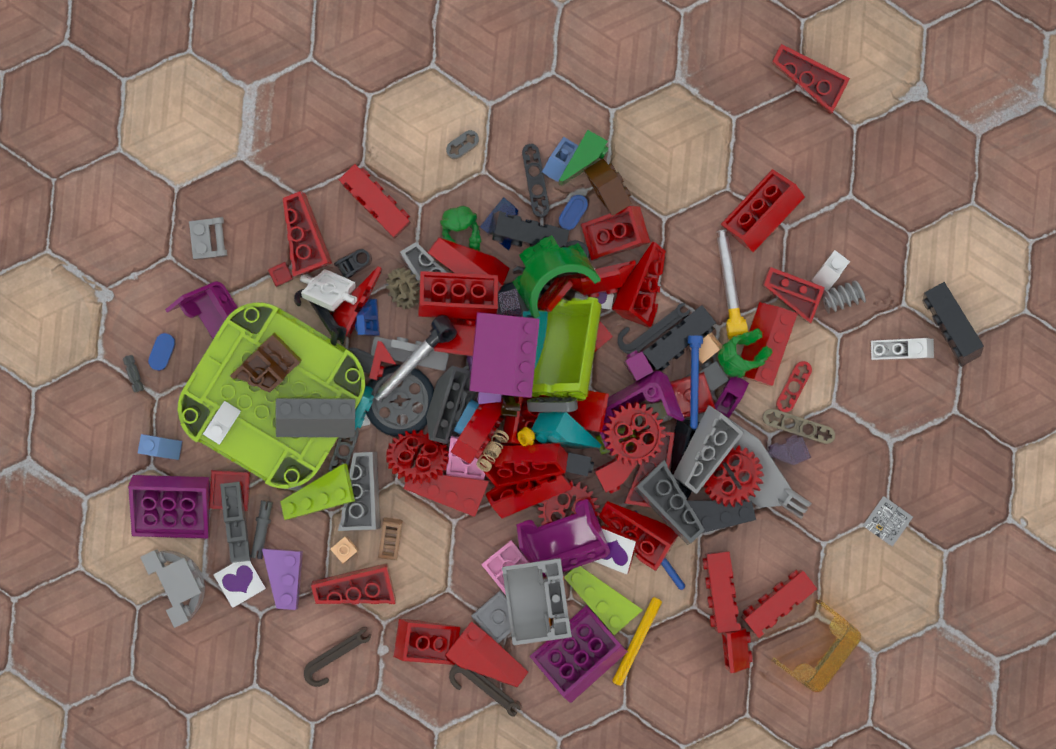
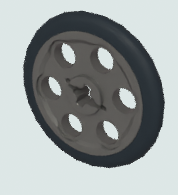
(416, 421)

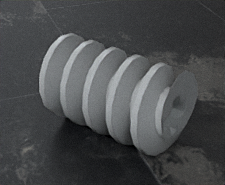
(843, 295)

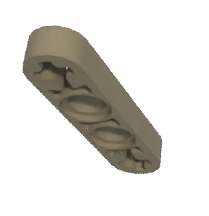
(799, 423)

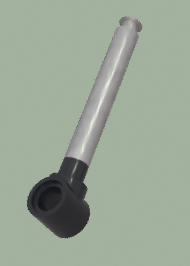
(441, 332)

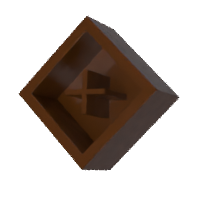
(608, 186)

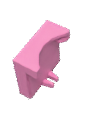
(461, 468)
(506, 556)

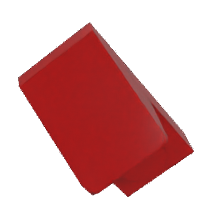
(381, 355)

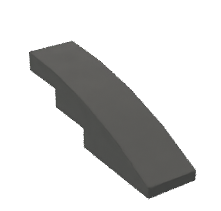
(235, 522)

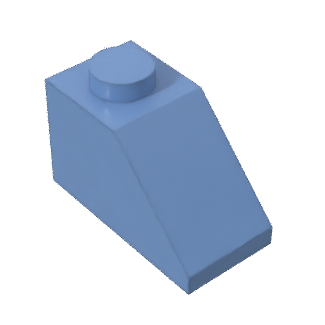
(559, 159)
(159, 447)

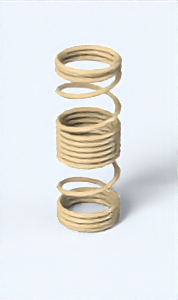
(492, 450)

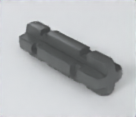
(133, 373)

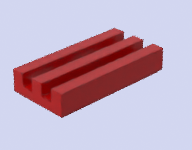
(554, 294)

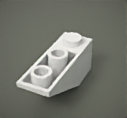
(902, 349)

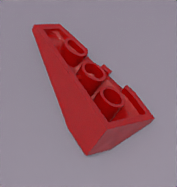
(639, 292)

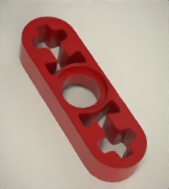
(796, 371)

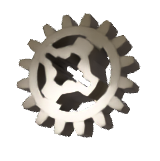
(403, 288)

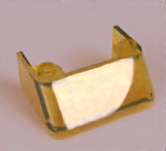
(846, 641)

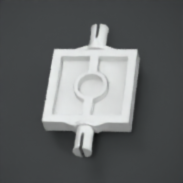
(328, 289)

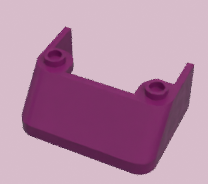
(210, 303)
(650, 388)

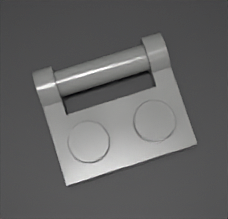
(201, 238)

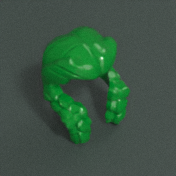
(459, 220)
(733, 363)

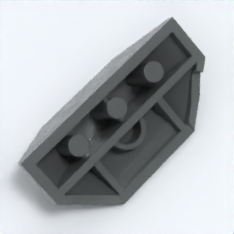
(448, 403)

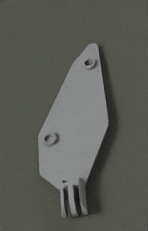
(775, 488)

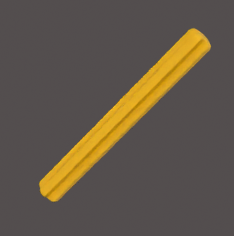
(637, 641)

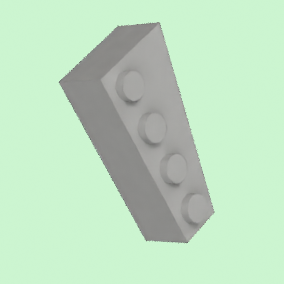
(419, 260)
(707, 449)

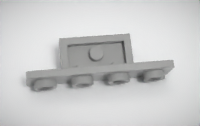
(401, 351)

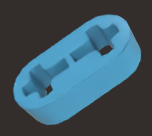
(466, 416)

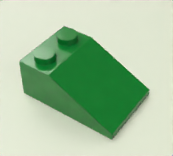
(588, 153)

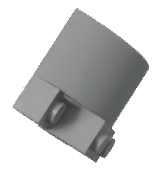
(180, 581)
(535, 600)

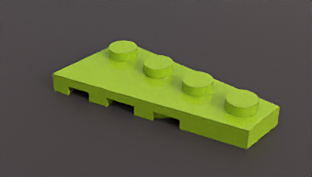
(324, 493)
(604, 601)

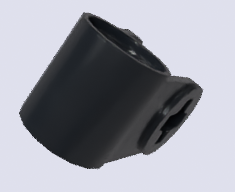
(352, 264)

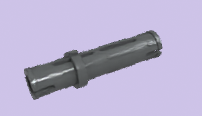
(261, 529)

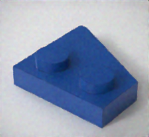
(367, 319)

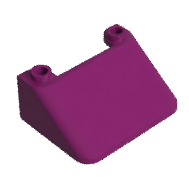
(573, 539)

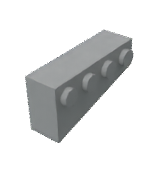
(365, 510)

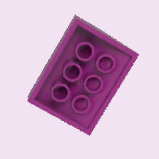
(504, 354)
(169, 506)
(579, 660)

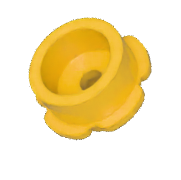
(526, 436)

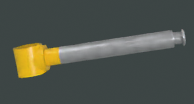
(735, 324)

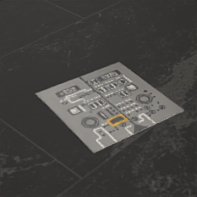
(887, 521)

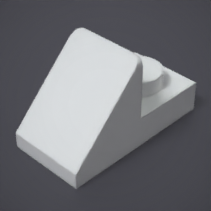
(830, 270)
(222, 422)

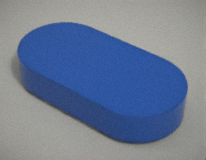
(573, 212)
(162, 351)

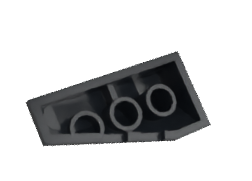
(682, 436)

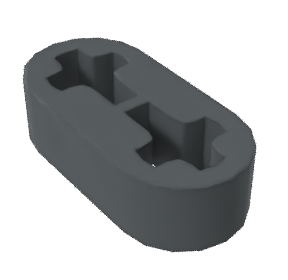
(459, 141)

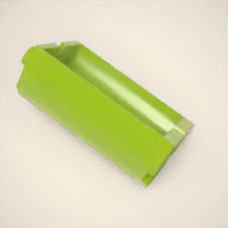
(568, 349)

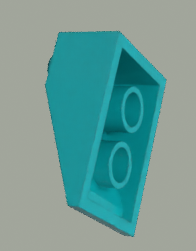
(562, 429)

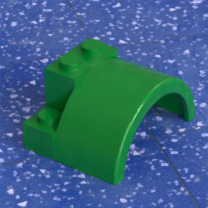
(545, 262)

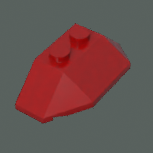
(611, 278)

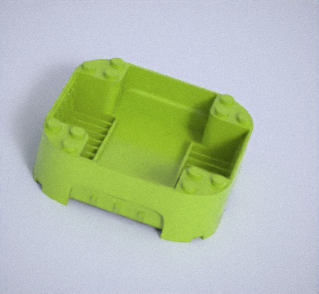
(252, 439)

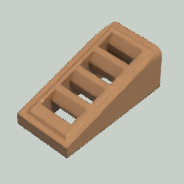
(393, 523)

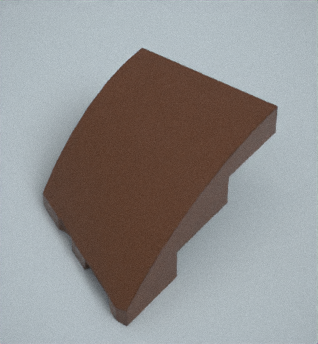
(268, 364)

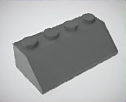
(315, 417)

